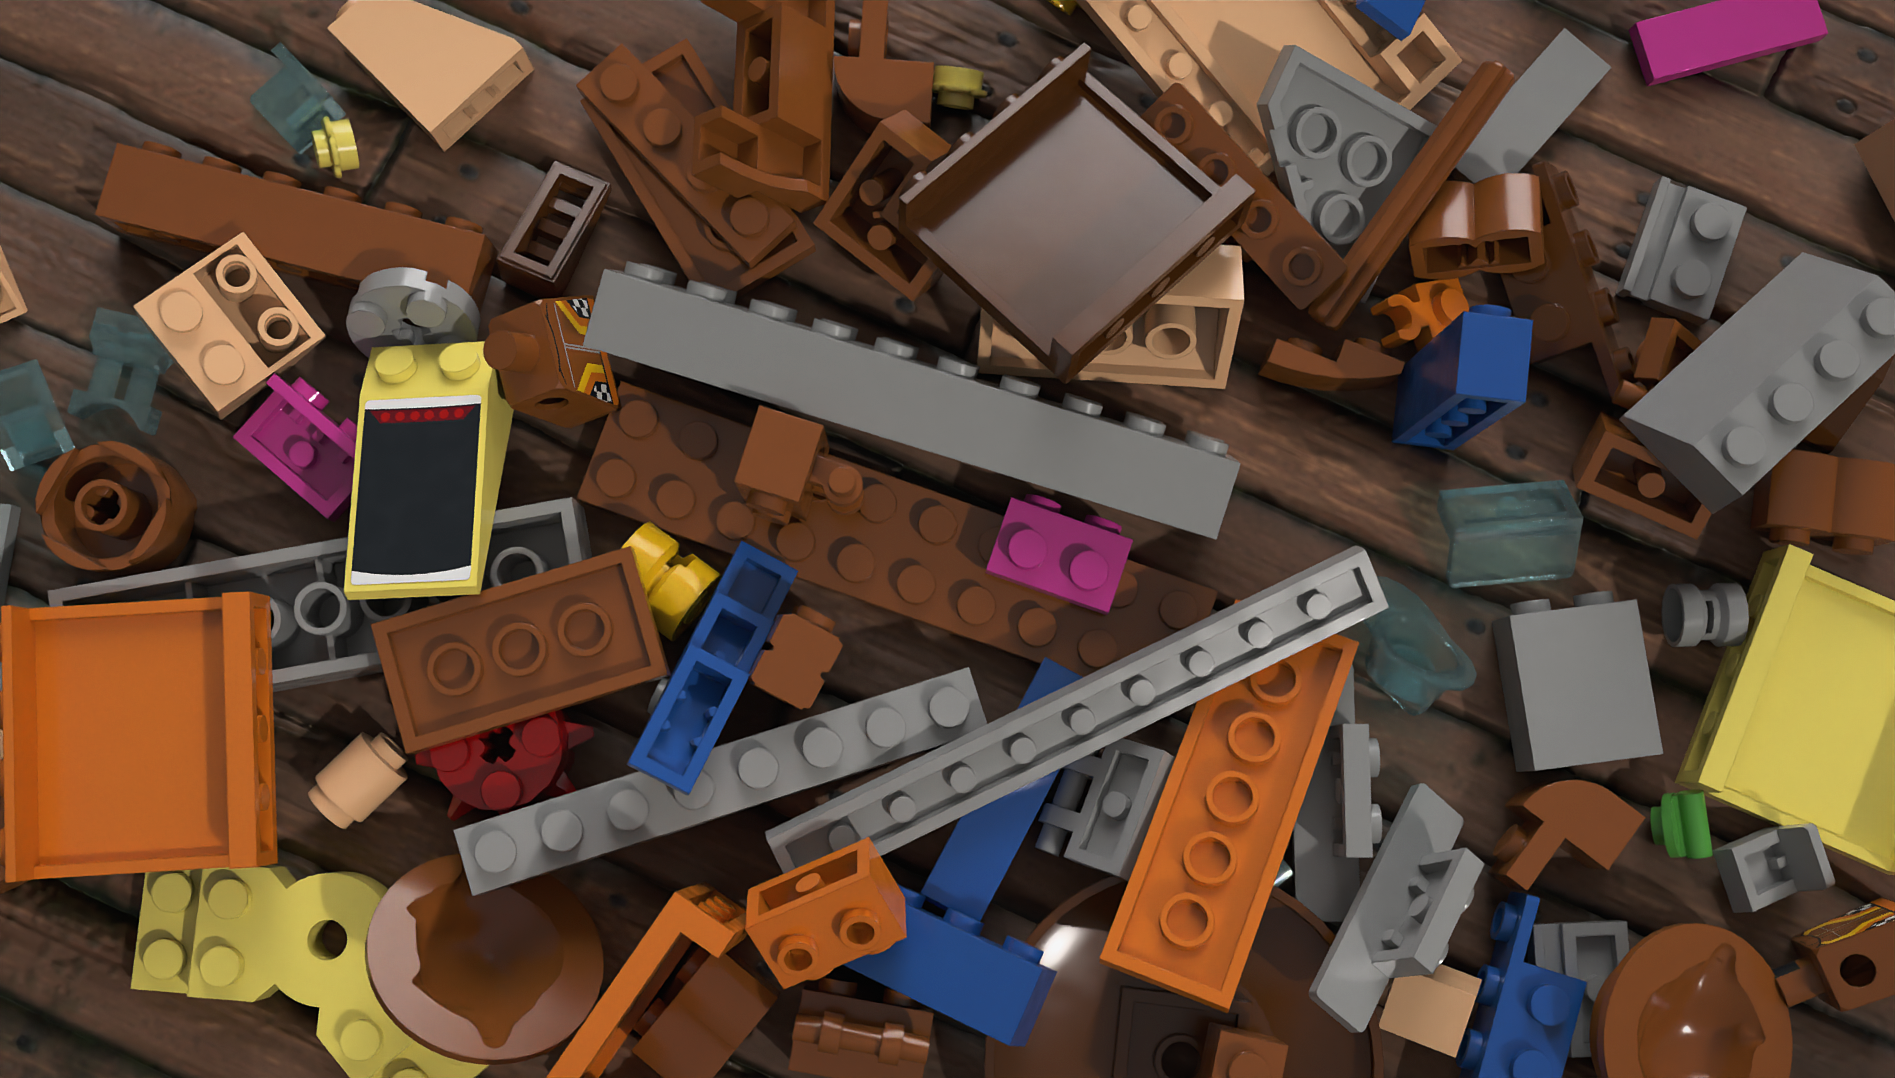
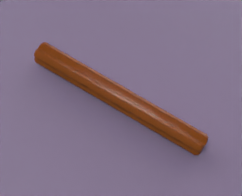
(1413, 193)

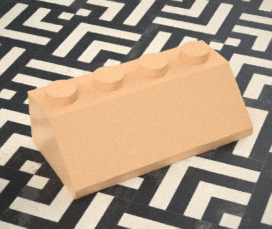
(1177, 342)

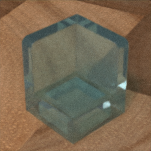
(295, 101)

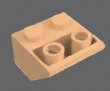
(229, 324)

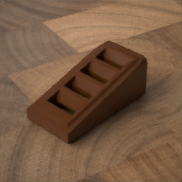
(540, 268)

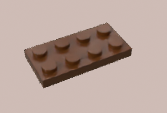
(687, 235)
(520, 650)

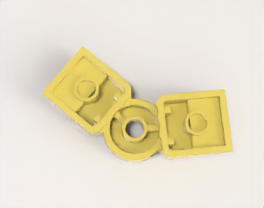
(262, 932)

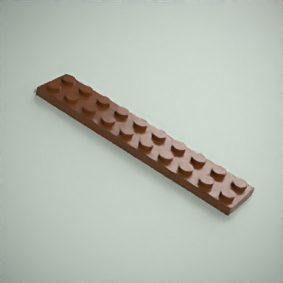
(897, 552)

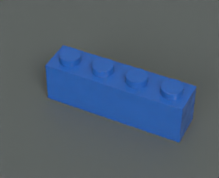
(1463, 379)
(963, 973)

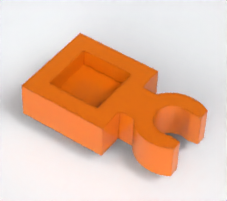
(1422, 311)

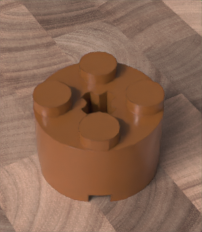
(79, 502)

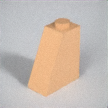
(431, 62)

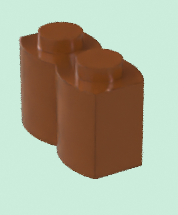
(1480, 227)
(1827, 500)
(706, 1018)

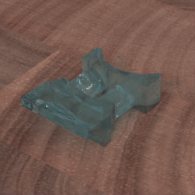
(116, 342)

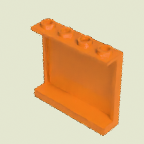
(137, 737)
(690, 915)

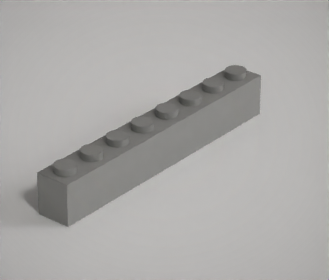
(732, 780)

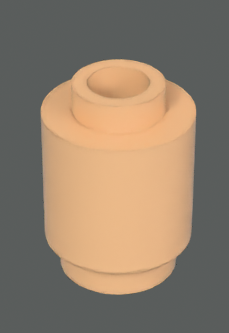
(359, 779)

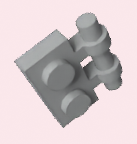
(1116, 809)

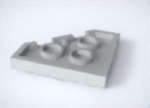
(1335, 144)

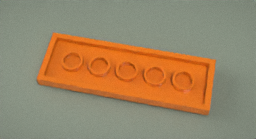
(1226, 826)

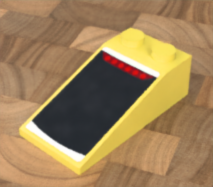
(425, 472)

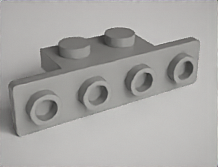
(1337, 816)
(1401, 910)

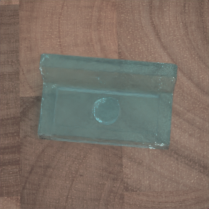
(1510, 533)

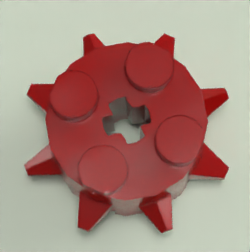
(505, 783)

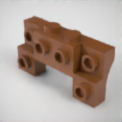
(781, 105)

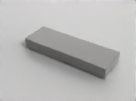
(1533, 109)

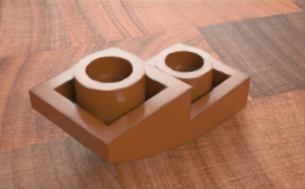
(1351, 367)

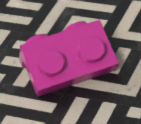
(304, 445)
(1059, 553)

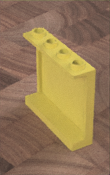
(1806, 711)

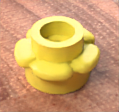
(957, 87)
(335, 146)

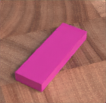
(1722, 35)

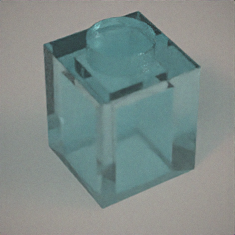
(30, 417)

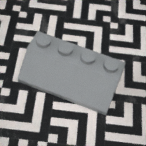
(1767, 377)

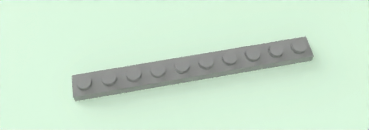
(1088, 713)

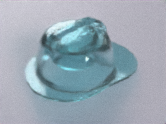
(1412, 652)

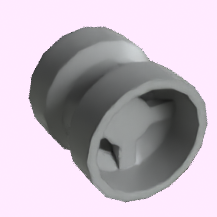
(1708, 614)

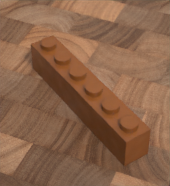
(294, 229)

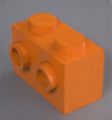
(826, 914)

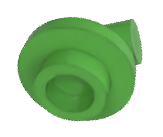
(1682, 824)

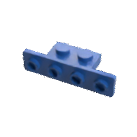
(1523, 1009)

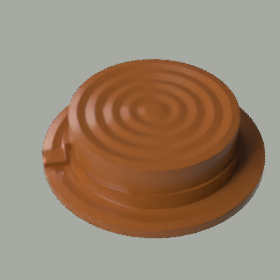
(483, 972)
(1691, 1008)

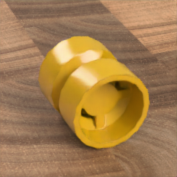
(674, 585)

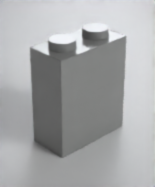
(1576, 683)

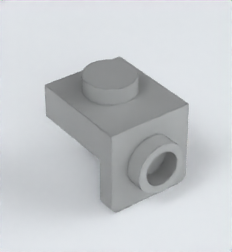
(1773, 865)

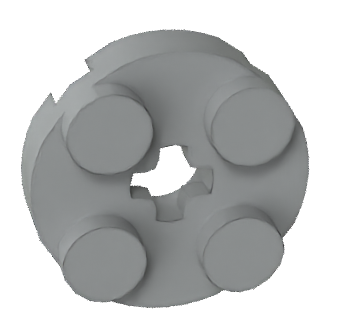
(401, 294)

